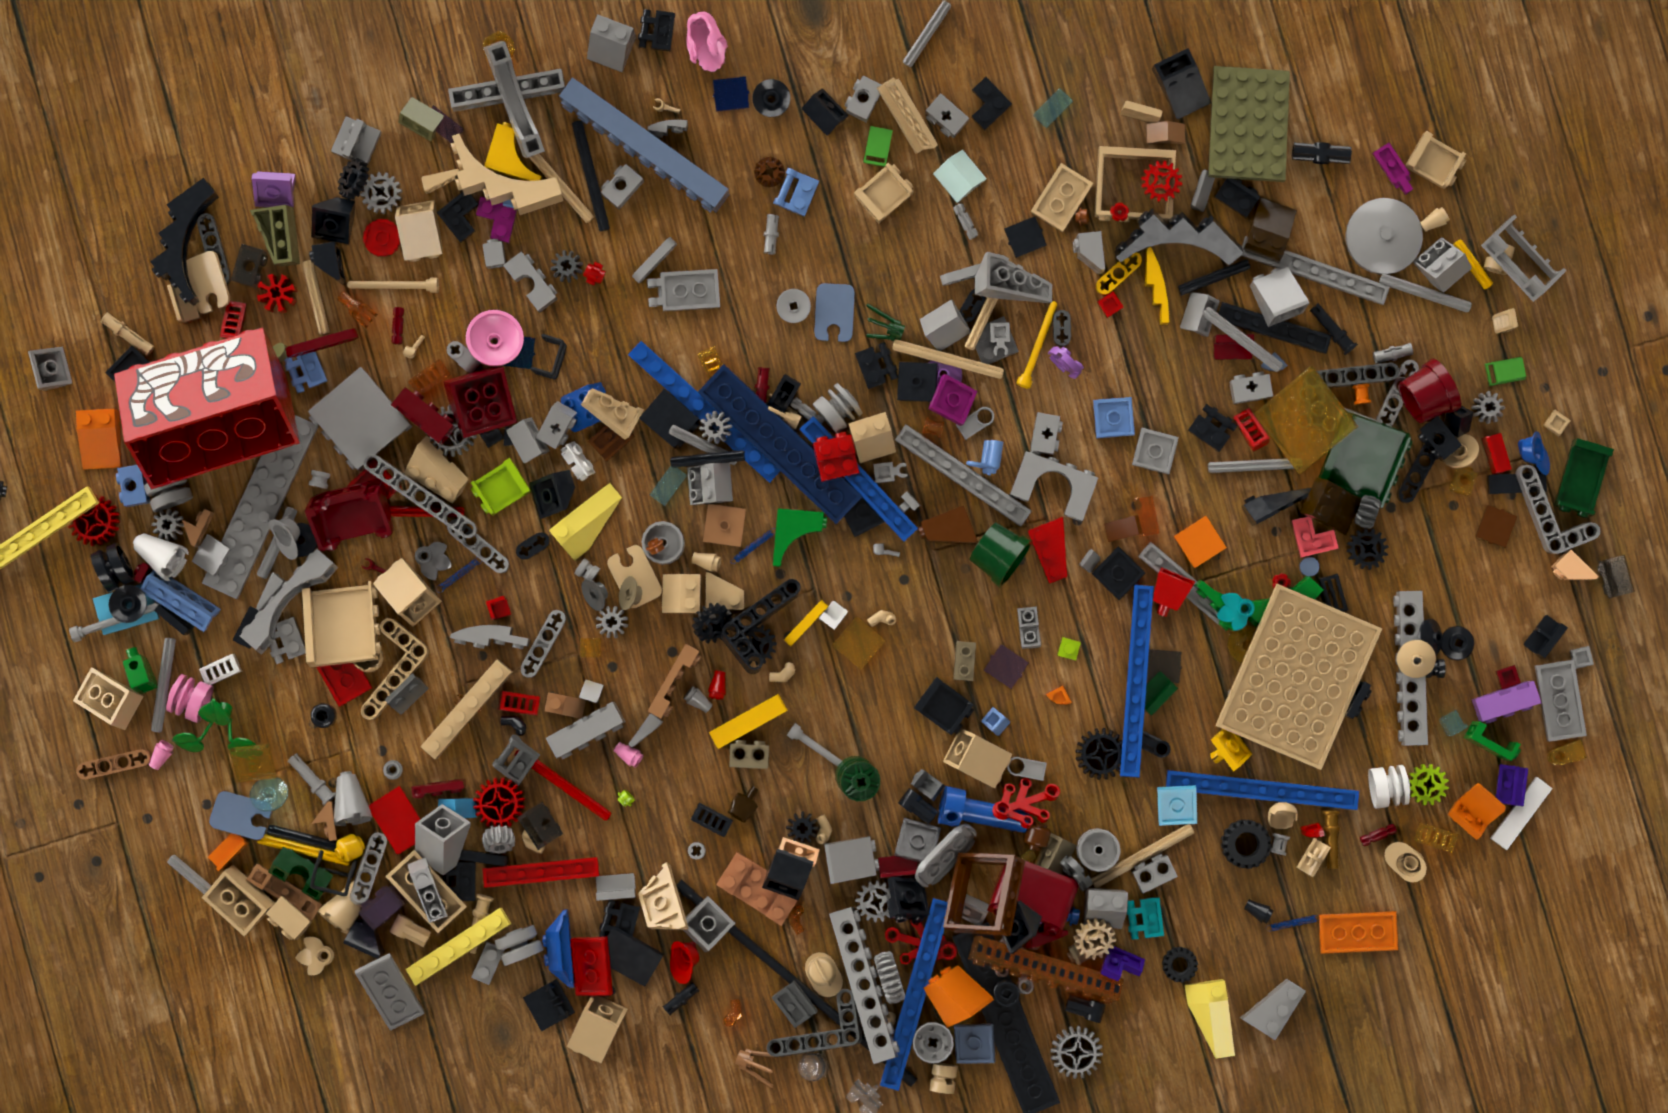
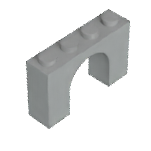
(1081, 483)

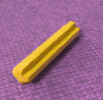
(1476, 270)

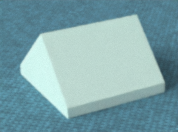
(959, 175)

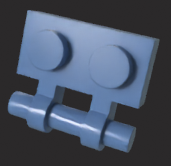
(311, 368)

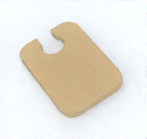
(207, 278)
(640, 571)

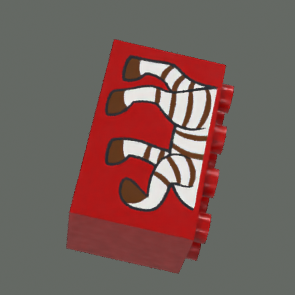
(206, 408)

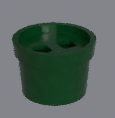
(1000, 553)

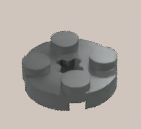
(1073, 869)

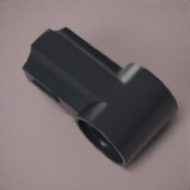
(1150, 743)
(914, 803)
(1089, 1009)

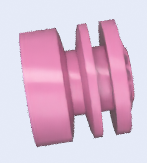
(185, 696)

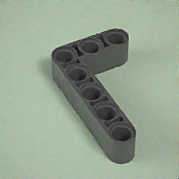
(1360, 373)
(823, 1037)

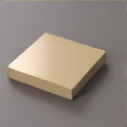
(1141, 112)

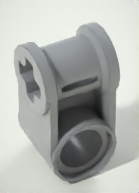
(463, 359)

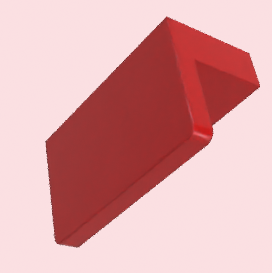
(1496, 453)

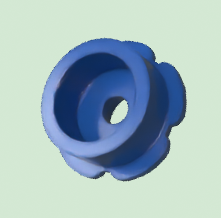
(1073, 916)

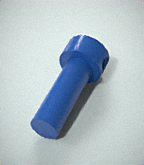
(956, 807)

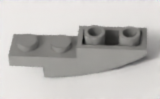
(483, 634)

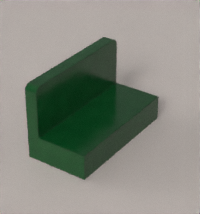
(1158, 692)

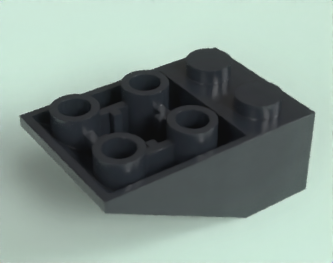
(1181, 83)

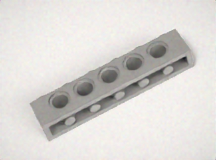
(488, 93)

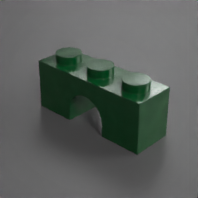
(290, 863)

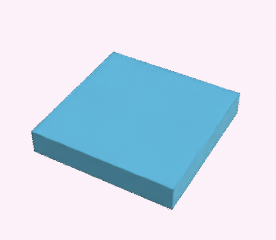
(1177, 805)

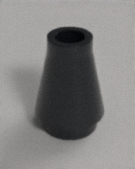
(1259, 911)

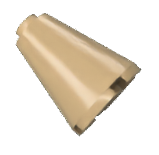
(341, 910)

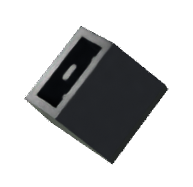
(787, 874)

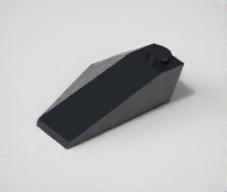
(1266, 506)

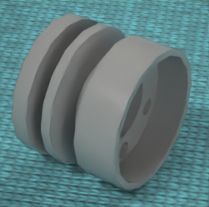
(837, 408)
(944, 1043)

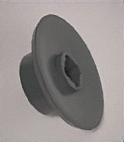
(594, 594)

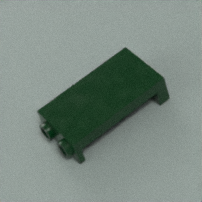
(1582, 477)

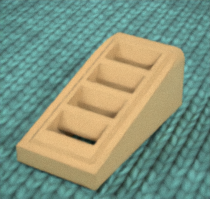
(435, 181)
(1505, 321)

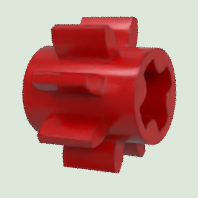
(594, 273)

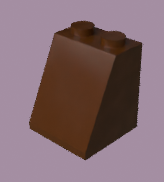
(948, 528)

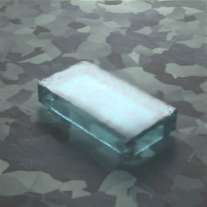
(1053, 108)
(668, 485)

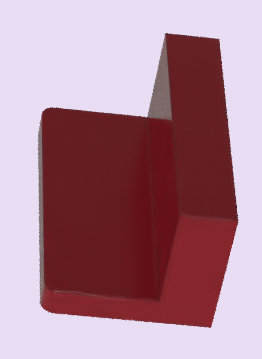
(1227, 348)
(896, 866)

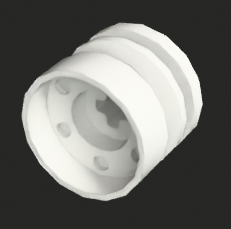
(1394, 786)

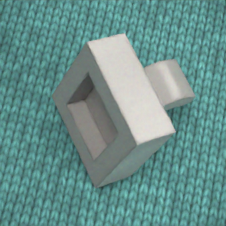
(909, 502)

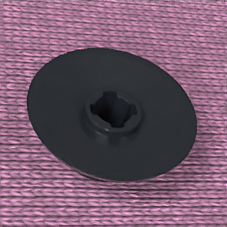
(310, 543)
(1449, 638)

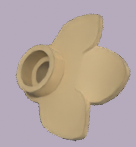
(312, 956)

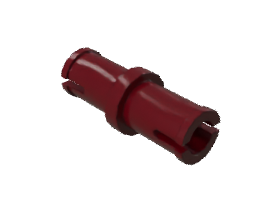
(762, 383)

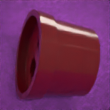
(1430, 392)

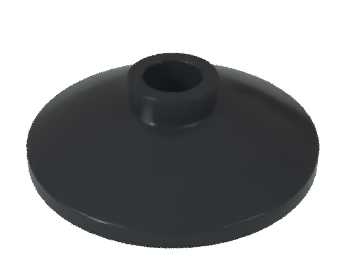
(767, 89)
(119, 600)
(1431, 634)

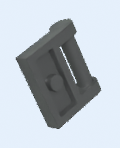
(521, 763)

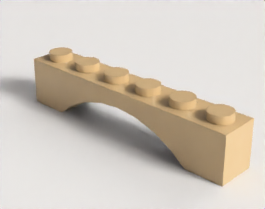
(466, 709)

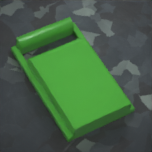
(878, 145)
(1506, 371)

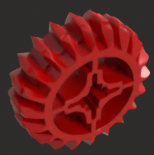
(91, 527)
(498, 794)

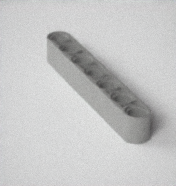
(411, 495)

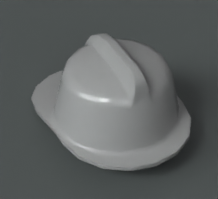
(286, 534)

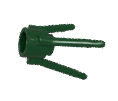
(895, 328)

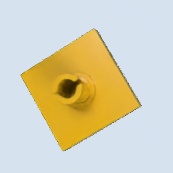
(1230, 748)

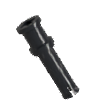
(1339, 336)

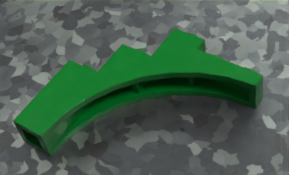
(1306, 587)

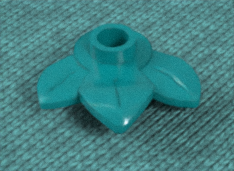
(1232, 610)

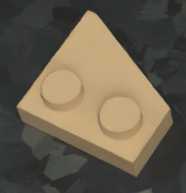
(723, 593)

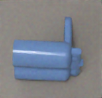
(990, 457)

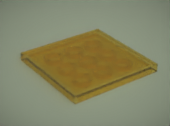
(1305, 420)

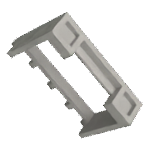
(1495, 248)

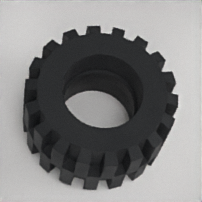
(1262, 848)

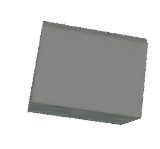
(944, 326)
(50, 368)

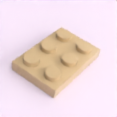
(1061, 197)

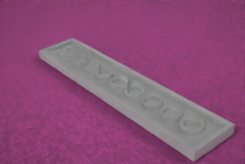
(255, 510)

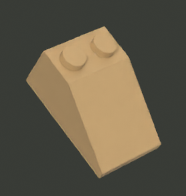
(108, 699)

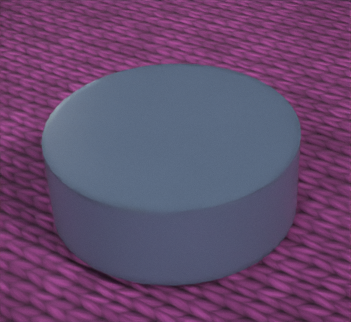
(1309, 566)

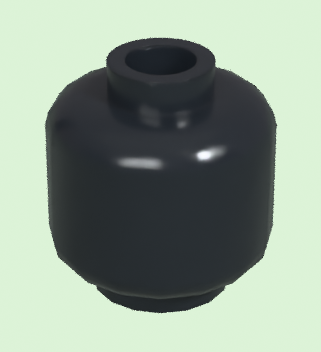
(318, 711)

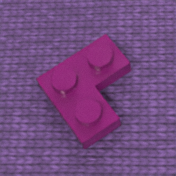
(503, 219)

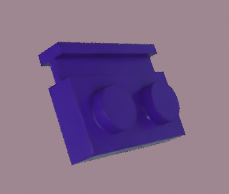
(1511, 785)

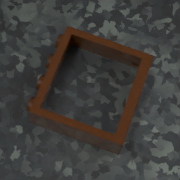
(1008, 895)

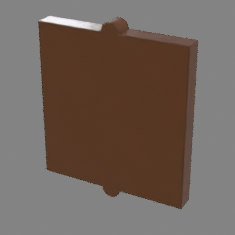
(1496, 526)

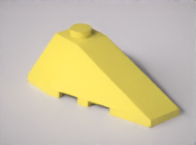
(583, 525)
(1211, 1010)

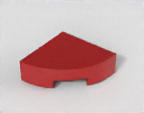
(1312, 830)

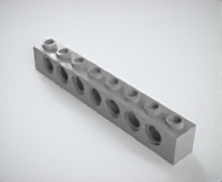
(1419, 715)
(839, 921)

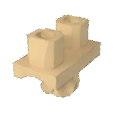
(1313, 857)

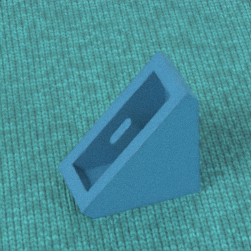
(461, 806)

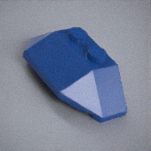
(559, 949)

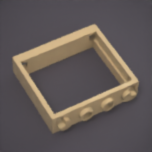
(1131, 153)

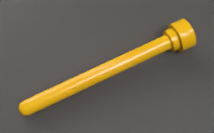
(1025, 379)

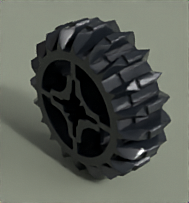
(1084, 757)

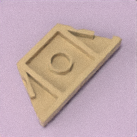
(662, 902)

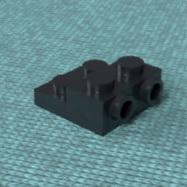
(907, 900)

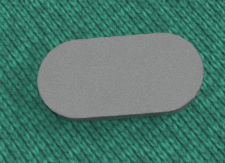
(944, 855)

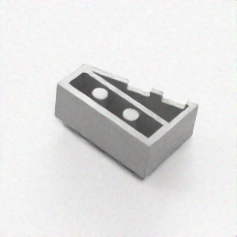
(1275, 1009)

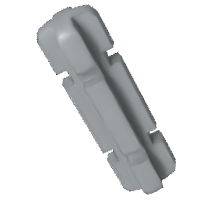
(965, 221)
(805, 410)

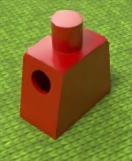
(1171, 591)

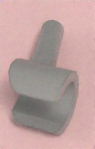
(878, 549)

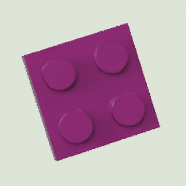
(952, 400)

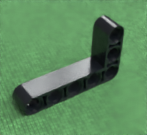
(755, 620)

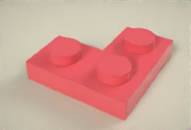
(1309, 542)

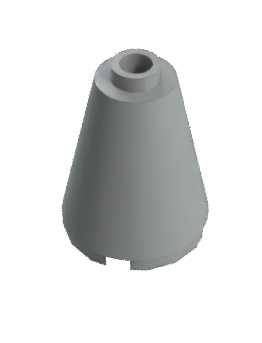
(350, 801)

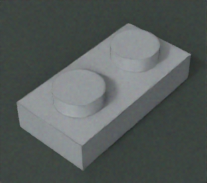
(487, 963)

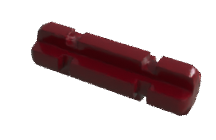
(397, 325)
(1378, 834)

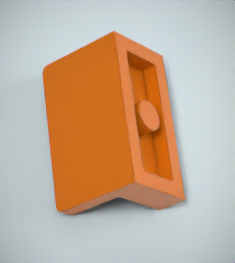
(227, 851)

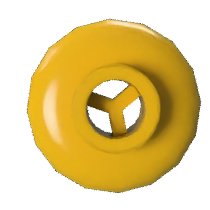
(349, 848)

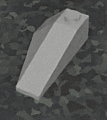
(1005, 280)

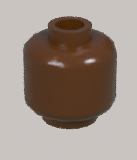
(1037, 836)

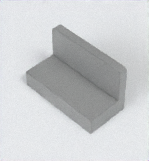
(1193, 318)
(524, 440)
(615, 886)

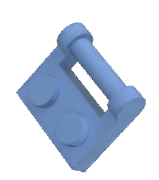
(802, 195)

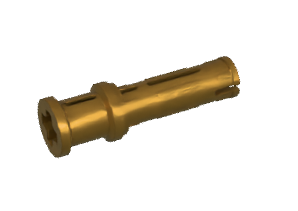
(1331, 828)

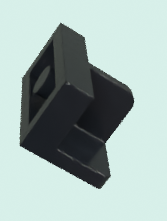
(1545, 636)

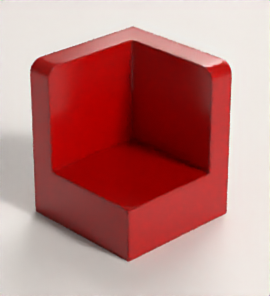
(498, 608)

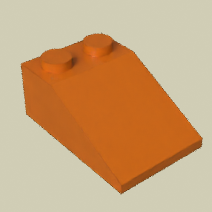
(99, 438)

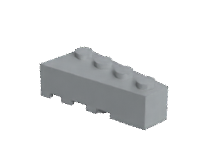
(585, 730)

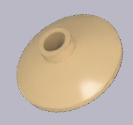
(1469, 448)
(1412, 650)

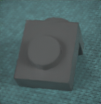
(927, 784)

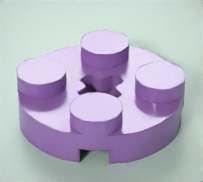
(1063, 361)

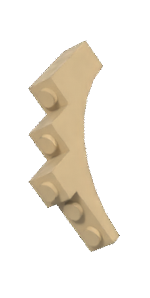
(524, 195)

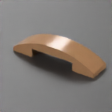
(265, 881)

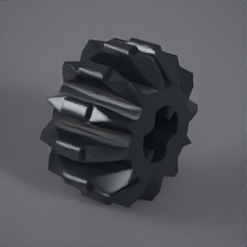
(797, 832)

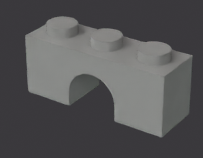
(521, 267)

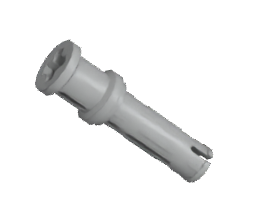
(317, 786)

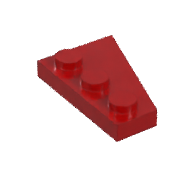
(1050, 549)

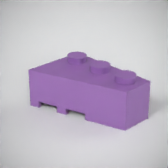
(1506, 701)

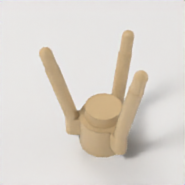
(791, 418)

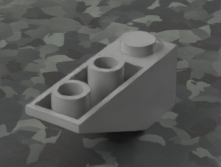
(427, 889)

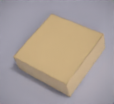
(1556, 423)

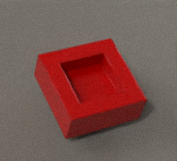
(1110, 304)

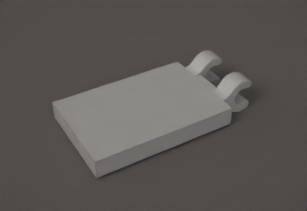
(686, 290)

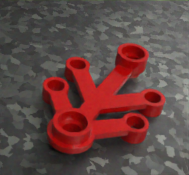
(1024, 803)
(916, 941)

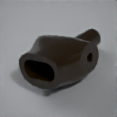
(743, 806)

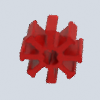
(282, 289)

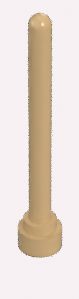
(430, 285)

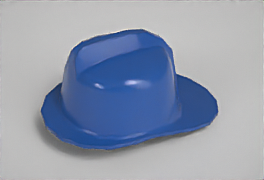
(1534, 452)

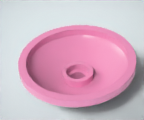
(497, 326)

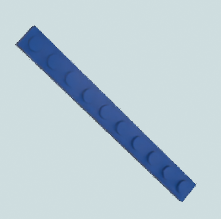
(699, 407)
(1136, 681)
(1265, 790)
(915, 993)

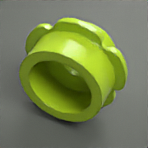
(625, 798)

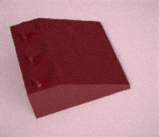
(480, 401)

